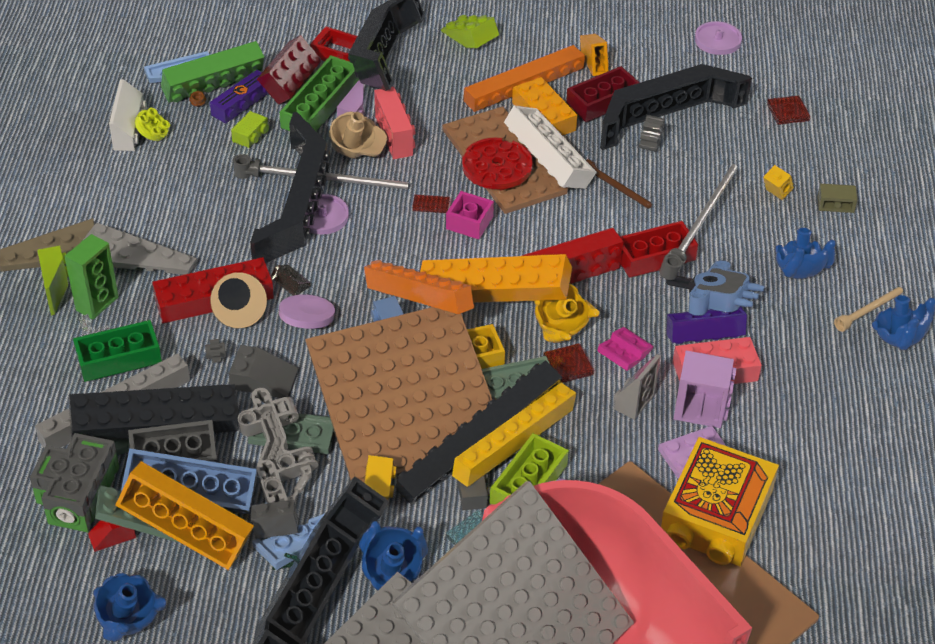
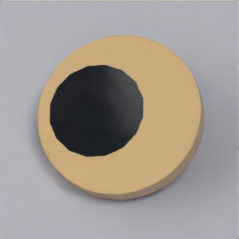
(238, 300)

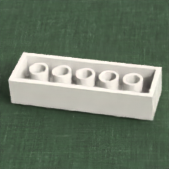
(549, 147)

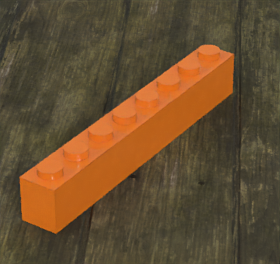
(501, 86)
(419, 287)

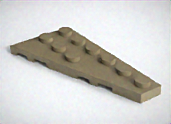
(25, 254)

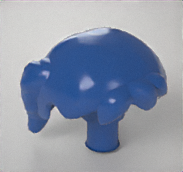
(802, 258)
(902, 325)
(392, 551)
(125, 605)

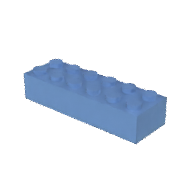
(220, 483)

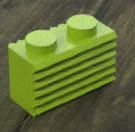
(249, 129)

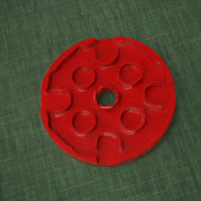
(480, 164)

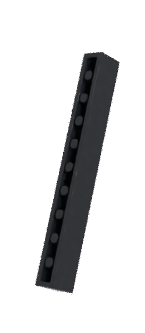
(440, 460)

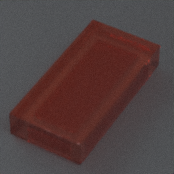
(429, 203)

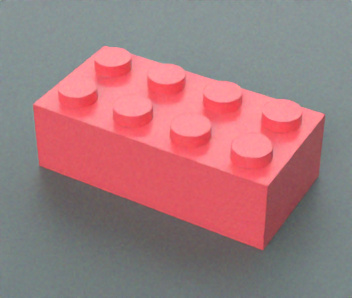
(394, 122)
(740, 349)

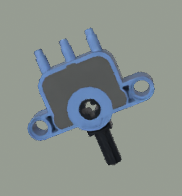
(718, 289)

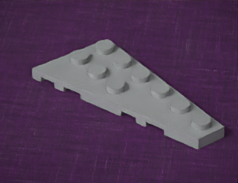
(133, 252)

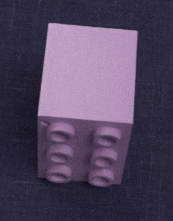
(705, 389)

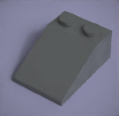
(259, 369)

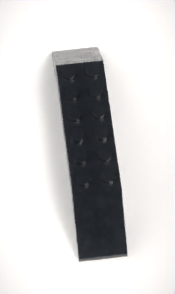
(379, 38)
(672, 94)
(302, 201)
(320, 566)

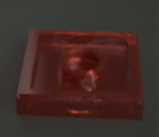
(788, 110)
(570, 362)

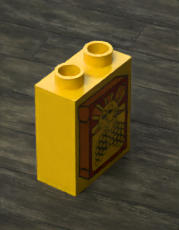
(719, 501)

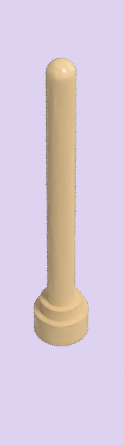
(844, 321)

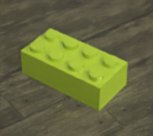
(535, 462)

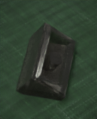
(290, 279)

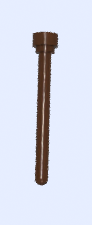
(619, 186)

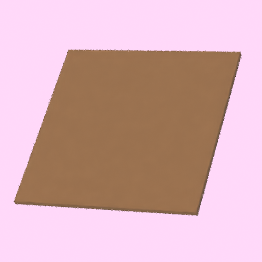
(398, 385)

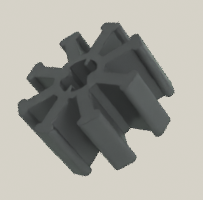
(652, 133)

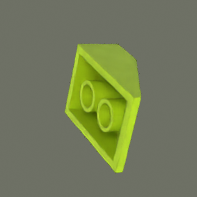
(54, 275)

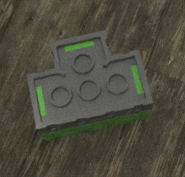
(70, 480)

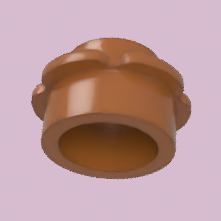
(197, 98)

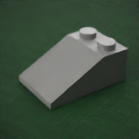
(638, 389)

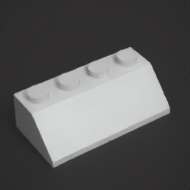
(122, 122)

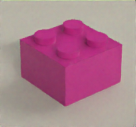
(469, 215)

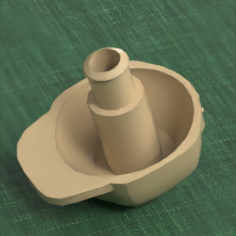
(356, 135)

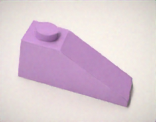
(353, 100)

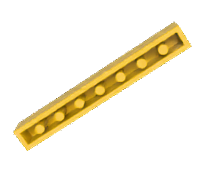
(513, 434)

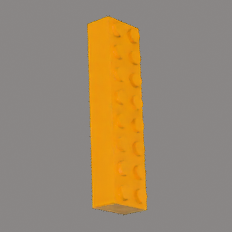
(507, 277)

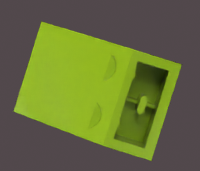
(471, 30)

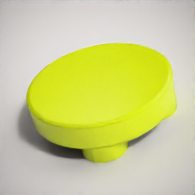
(151, 124)

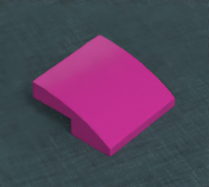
(625, 348)

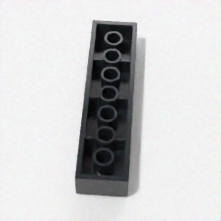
(114, 413)

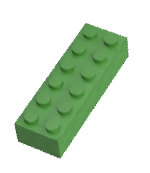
(211, 71)
(321, 93)

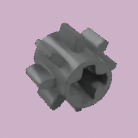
(215, 350)

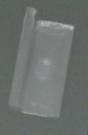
(87, 328)

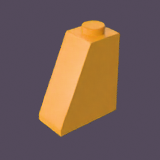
(595, 53)

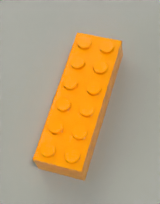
(184, 515)

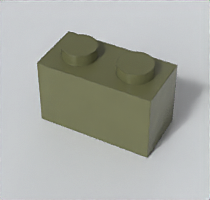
(837, 198)

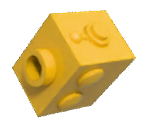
(778, 182)

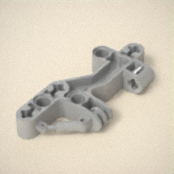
(270, 420)

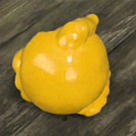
(564, 317)

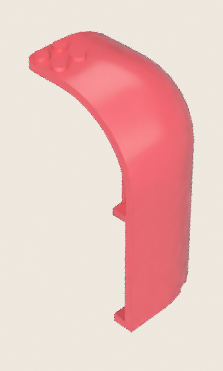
(642, 568)

